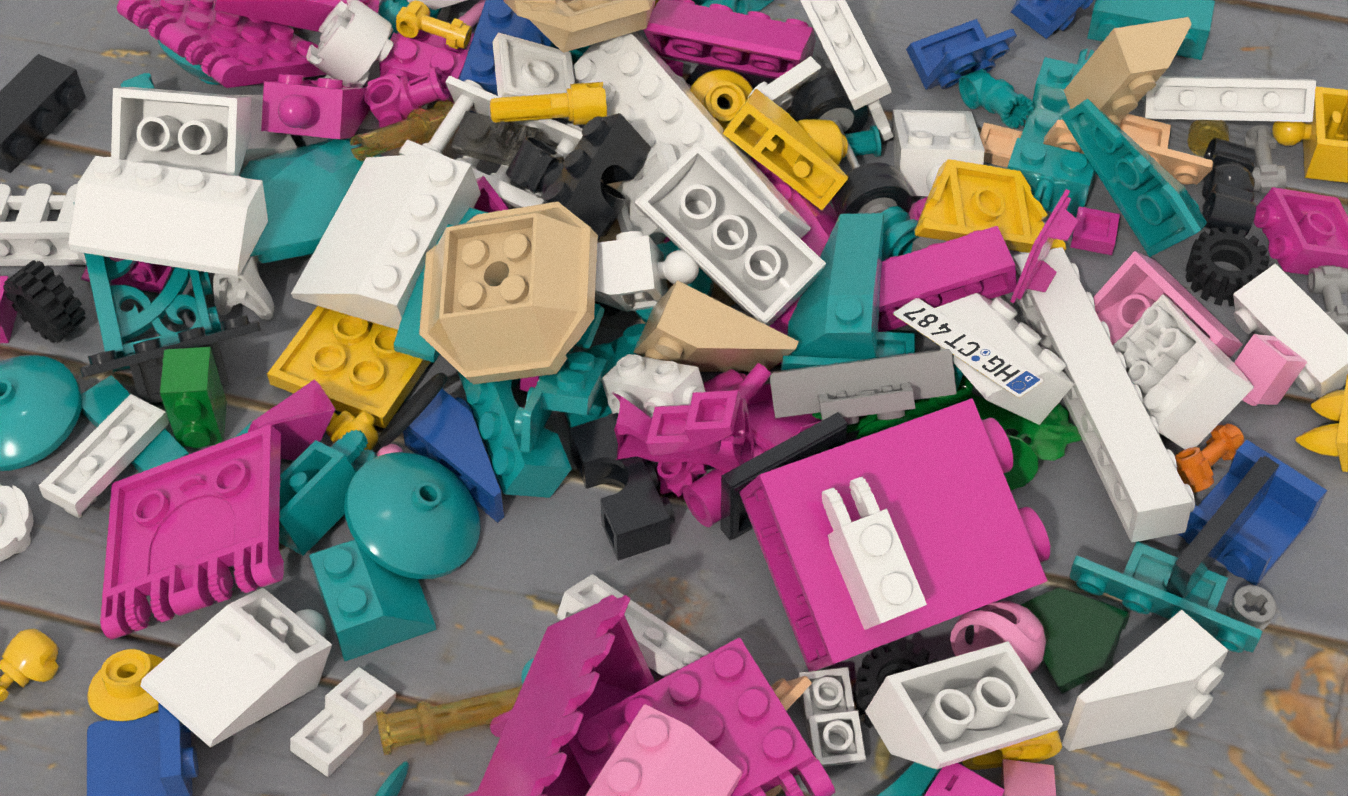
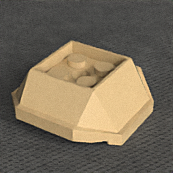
(584, 22)
(510, 292)

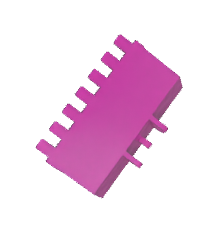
(576, 673)

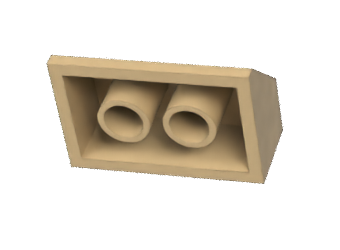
(1127, 66)

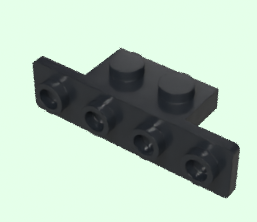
(148, 357)

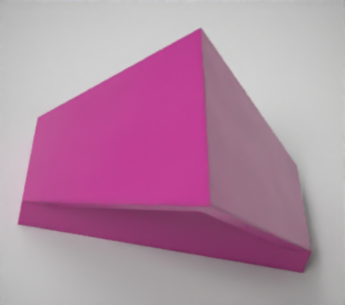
(299, 419)

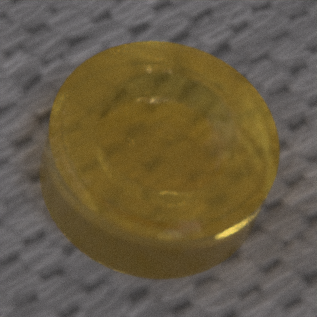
(1203, 131)

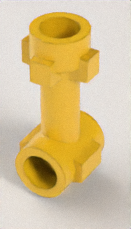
(417, 17)

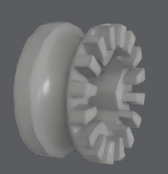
(1252, 595)

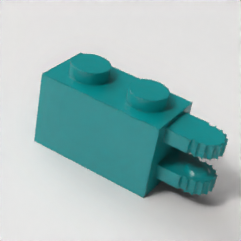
(316, 489)

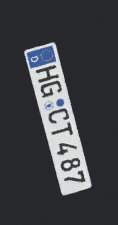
(968, 347)

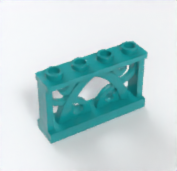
(122, 326)

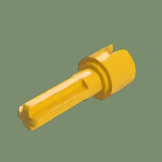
(578, 104)

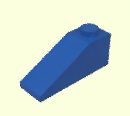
(451, 438)

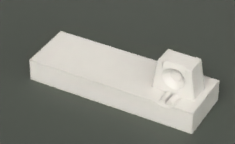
(103, 455)

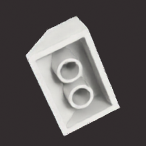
(181, 129)
(996, 325)
(961, 708)

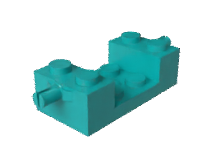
(1047, 167)

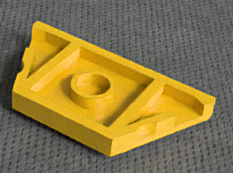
(980, 197)

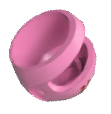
(1002, 623)

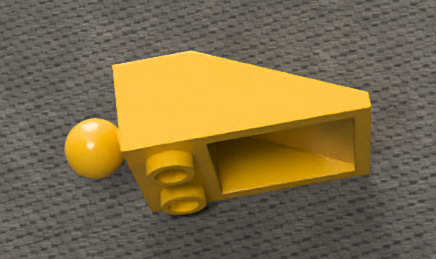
(1323, 138)

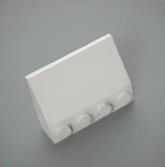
(383, 233)

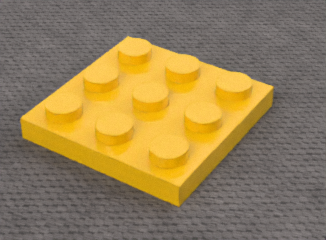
(351, 363)

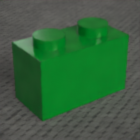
(193, 396)

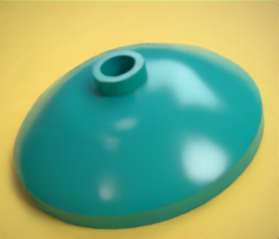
(36, 409)
(401, 527)

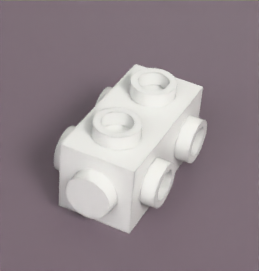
(651, 383)

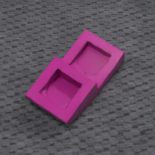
(695, 425)

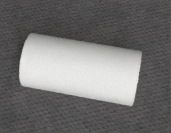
(731, 235)

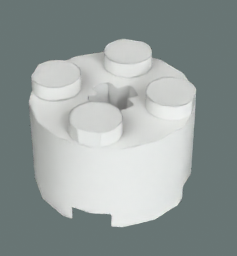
(351, 43)

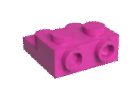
(418, 54)
(1303, 229)

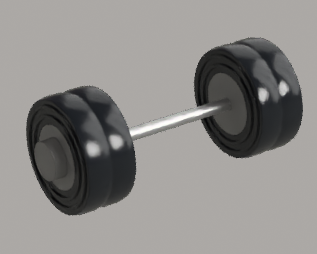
(869, 186)

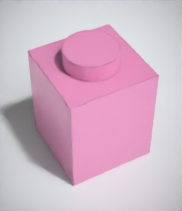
(1269, 368)

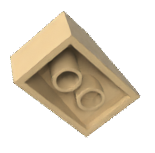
(709, 334)

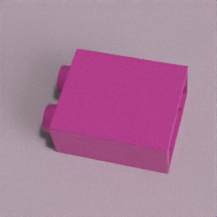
(949, 510)

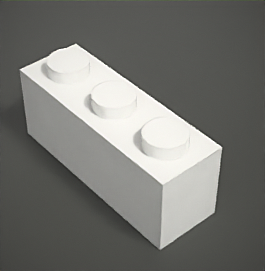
(1280, 308)

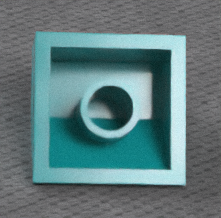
(367, 602)

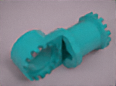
(995, 96)

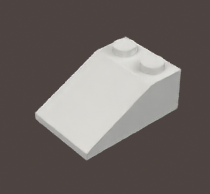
(1150, 686)

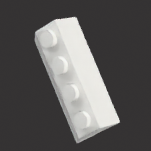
(167, 215)

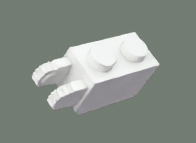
(871, 557)

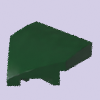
(1078, 635)

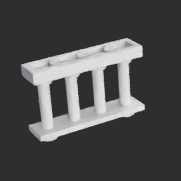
(471, 96)

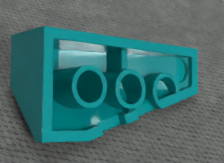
(1144, 191)
(841, 306)

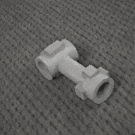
(1265, 173)
(1331, 283)

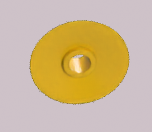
(721, 84)
(116, 687)

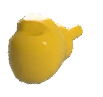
(346, 422)
(29, 657)

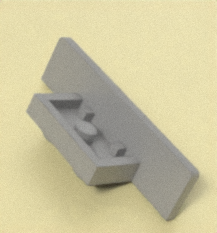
(864, 386)

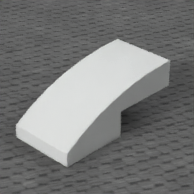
(343, 723)

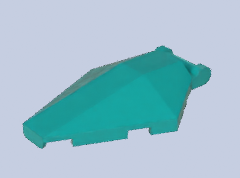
(301, 195)

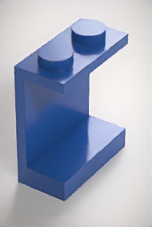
(1272, 527)

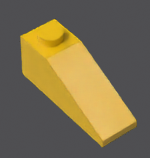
(785, 149)

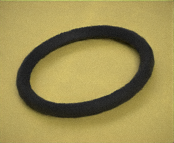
(412, 409)

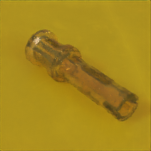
(418, 127)
(428, 722)

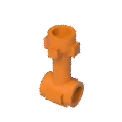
(1195, 465)

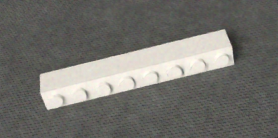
(1107, 406)

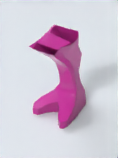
(724, 455)

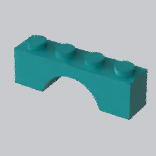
(518, 472)

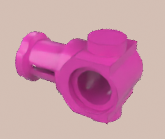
(395, 97)

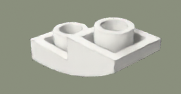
(831, 718)

